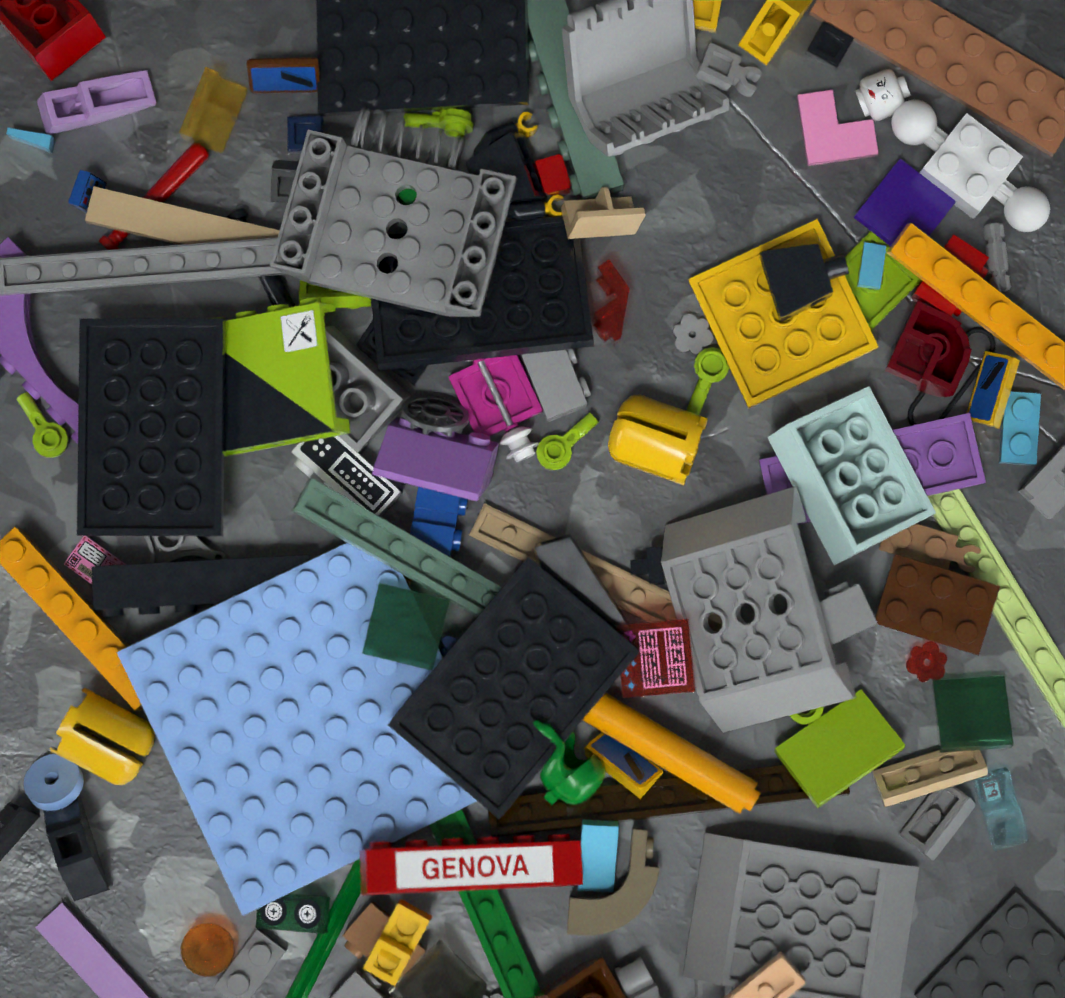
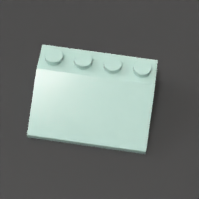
(851, 475)

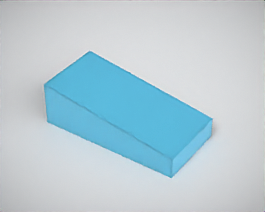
(37, 140)
(871, 266)

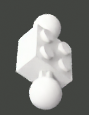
(971, 165)

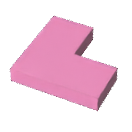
(826, 139)

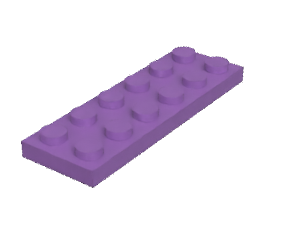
(939, 451)

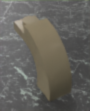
(607, 913)

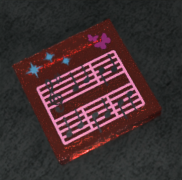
(663, 659)

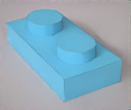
(1020, 429)

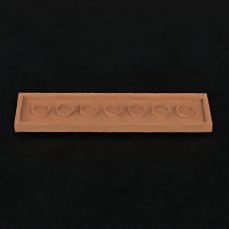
(958, 63)

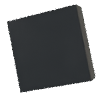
(829, 45)

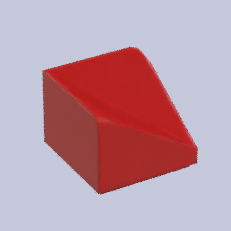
(554, 175)

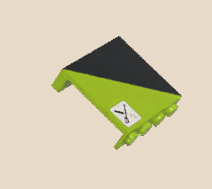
(278, 378)

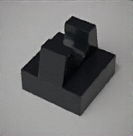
(650, 566)

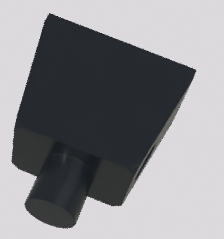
(800, 277)

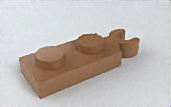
(929, 547)

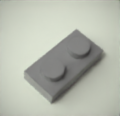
(250, 967)

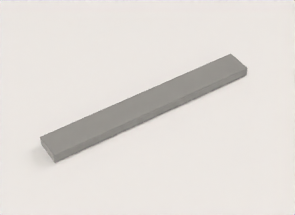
(137, 266)

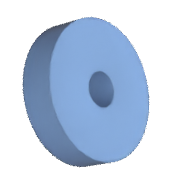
(60, 793)

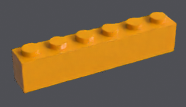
(67, 609)

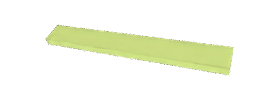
(1011, 606)

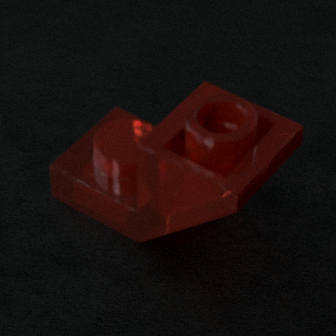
(611, 316)

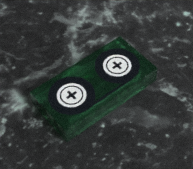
(295, 913)

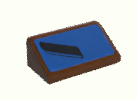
(283, 75)

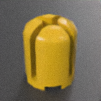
(656, 438)
(97, 754)

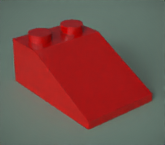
(51, 31)

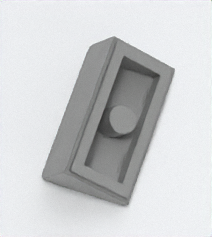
(937, 820)

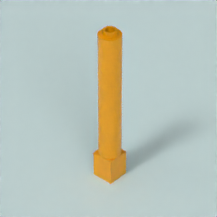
(673, 753)

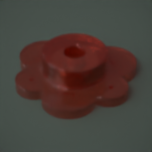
(937, 659)

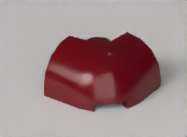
(931, 352)

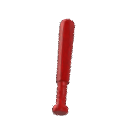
(171, 180)

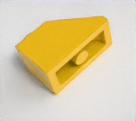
(772, 27)

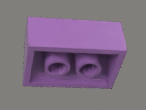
(450, 465)

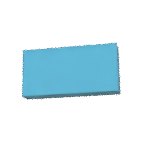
(598, 855)

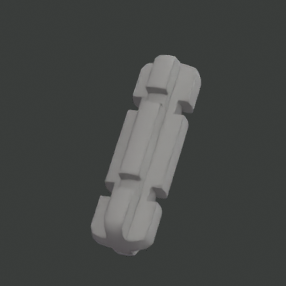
(997, 256)

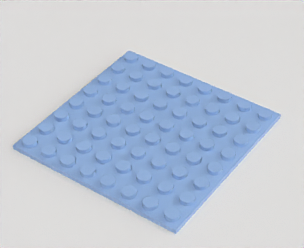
(287, 726)

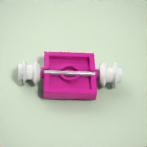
(498, 400)

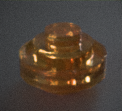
(207, 949)

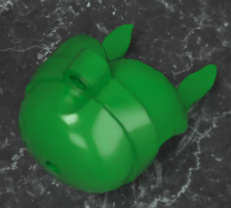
(565, 774)

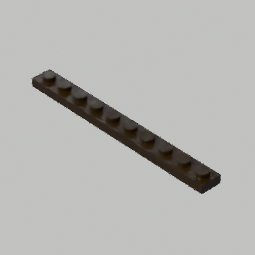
(617, 803)

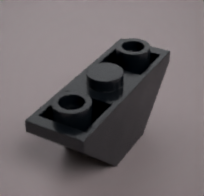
(75, 850)

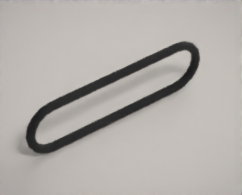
(964, 387)

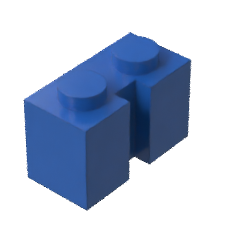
(437, 520)

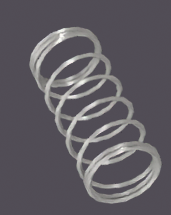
(361, 126)

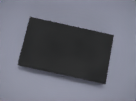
(15, 823)

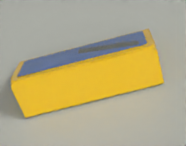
(992, 389)
(624, 764)

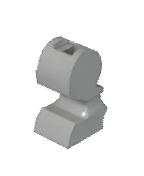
(637, 980)

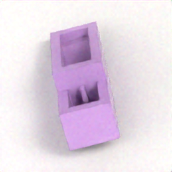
(95, 101)

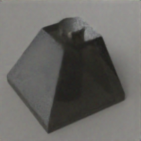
(439, 975)

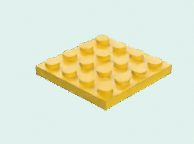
(772, 354)

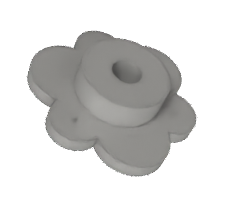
(688, 324)

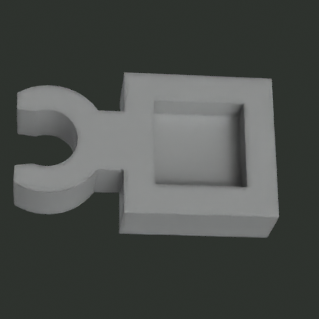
(723, 70)

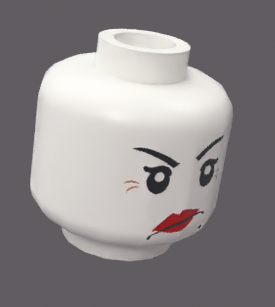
(882, 94)

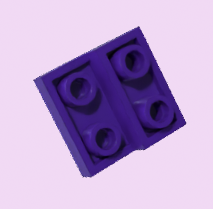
(904, 199)

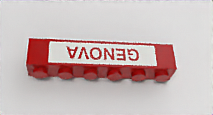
(470, 866)

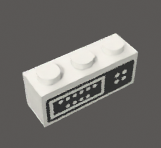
(346, 473)

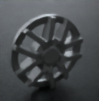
(433, 415)

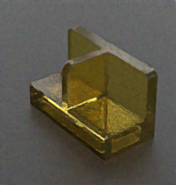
(213, 111)

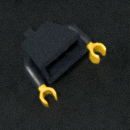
(508, 152)

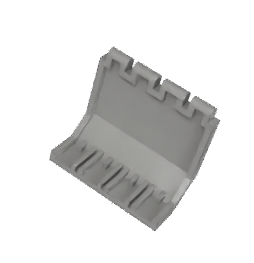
(636, 72)

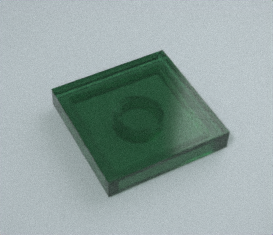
(405, 626)
(972, 714)

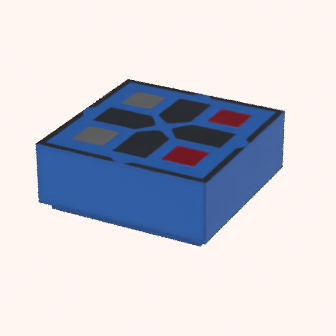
(83, 189)

